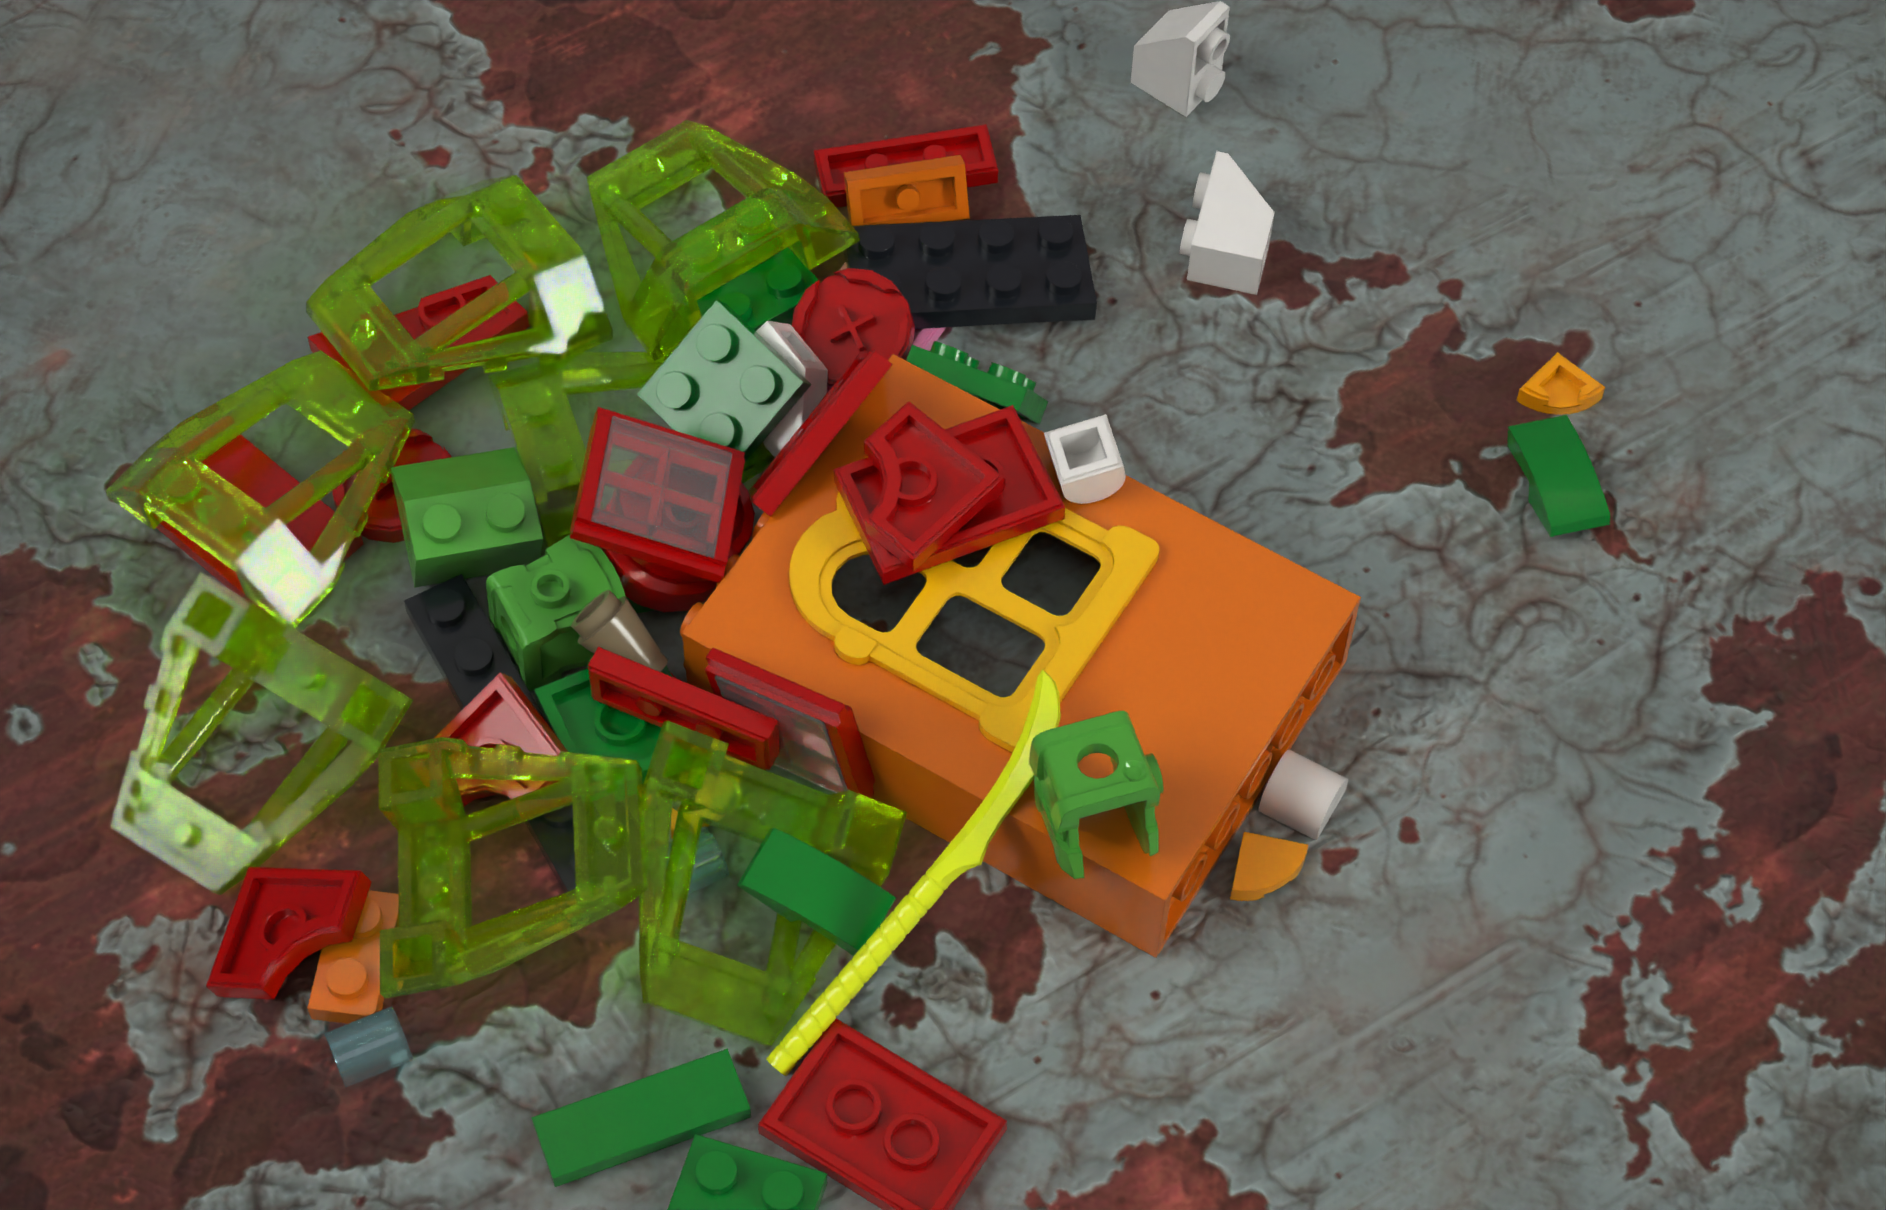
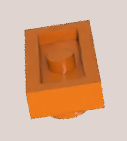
(908, 192)
(349, 972)

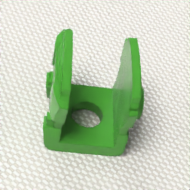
(539, 602)
(1067, 794)

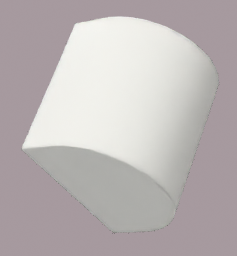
(1086, 460)
(1302, 794)

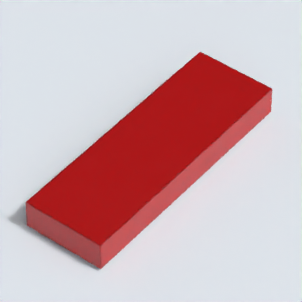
(970, 142)
(663, 698)

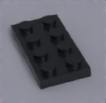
(983, 269)

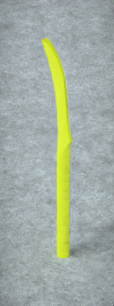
(959, 856)

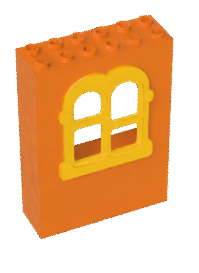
(1181, 627)

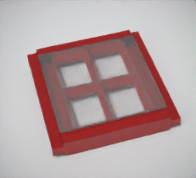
(658, 495)
(815, 732)

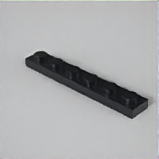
(468, 660)

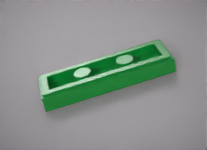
(641, 1117)

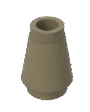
(617, 628)

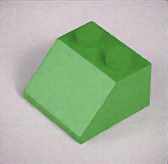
(467, 515)

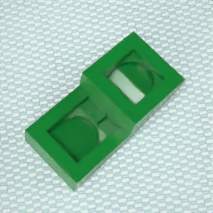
(1559, 474)
(816, 889)

